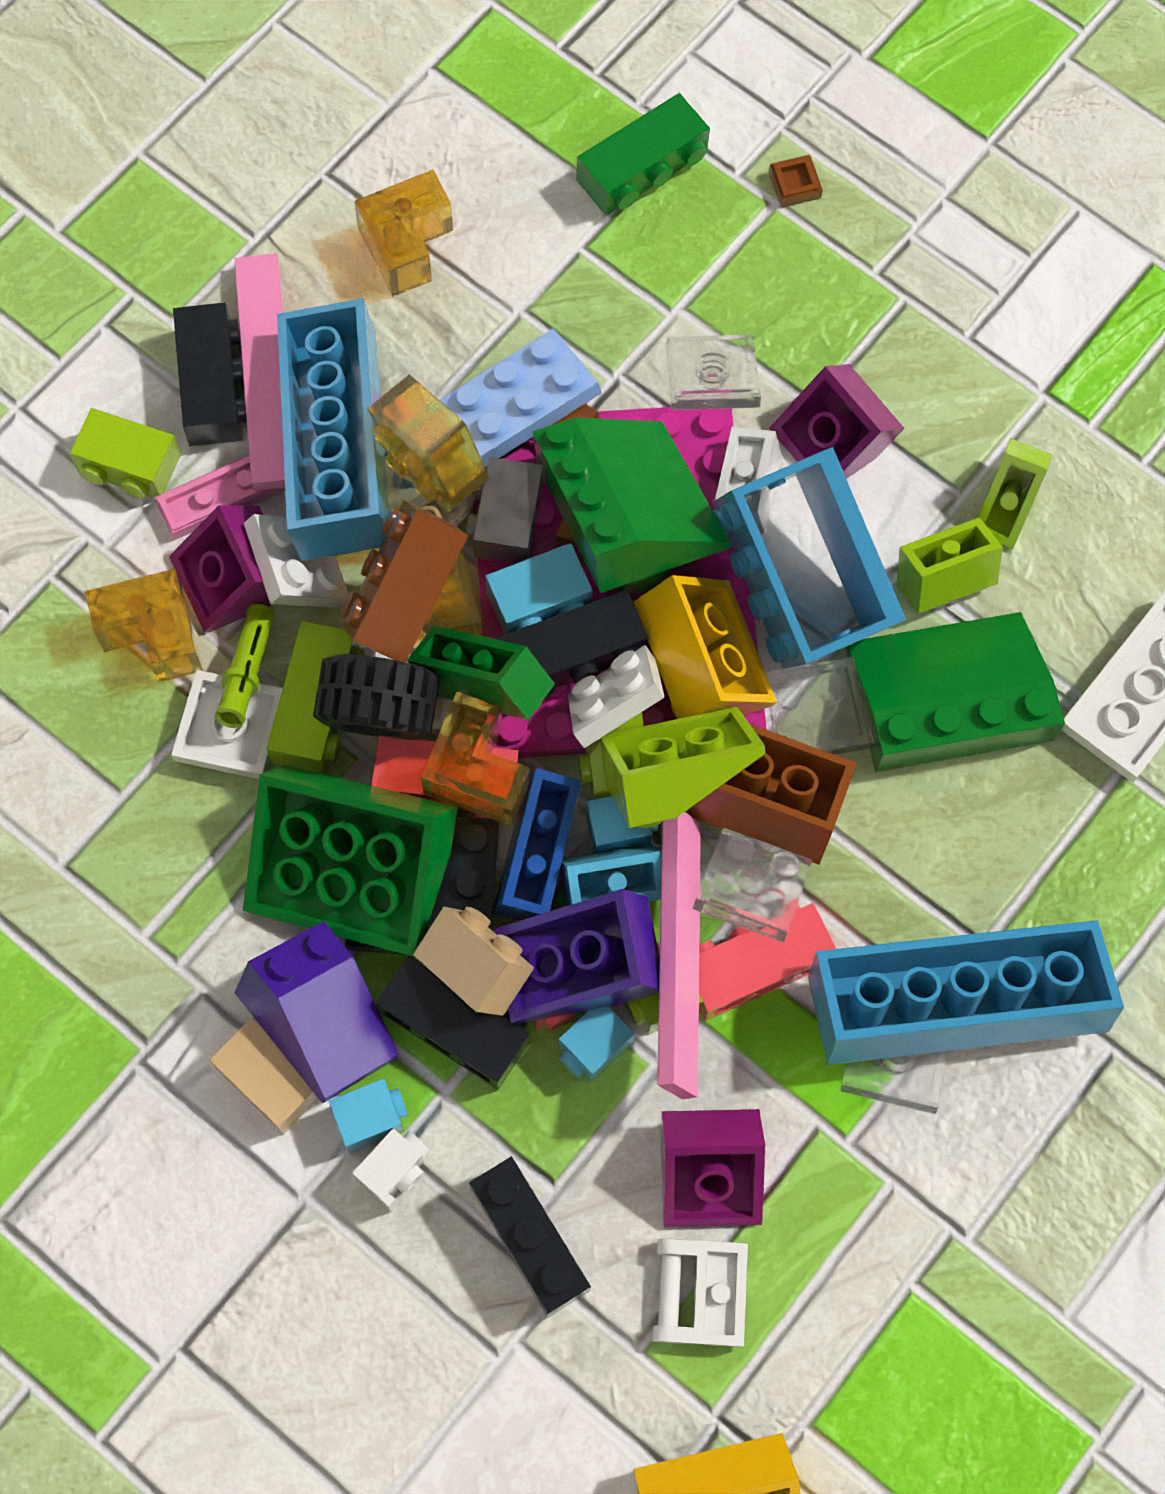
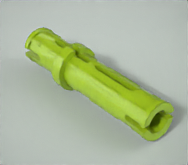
(241, 679)

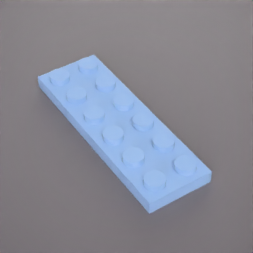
(511, 401)

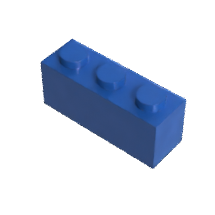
(536, 846)

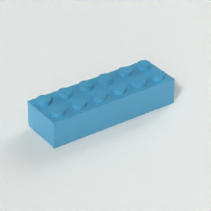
(330, 455)
(963, 992)

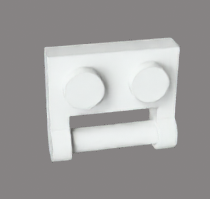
(717, 1294)

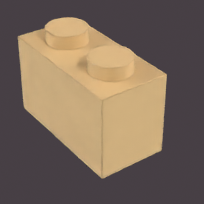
(474, 960)
(264, 1076)

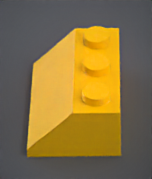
(703, 647)
(740, 1468)

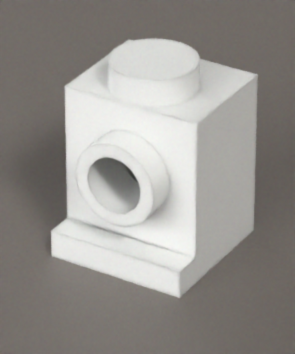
(392, 1167)

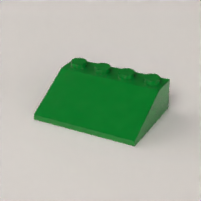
(626, 497)
(955, 691)
(347, 857)

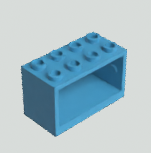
(848, 547)

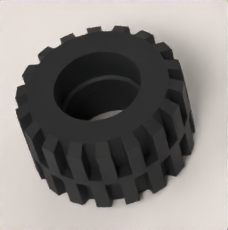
(376, 696)

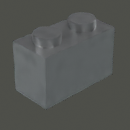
(506, 511)

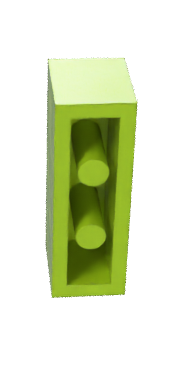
(295, 734)

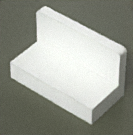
(748, 458)

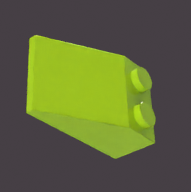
(676, 763)

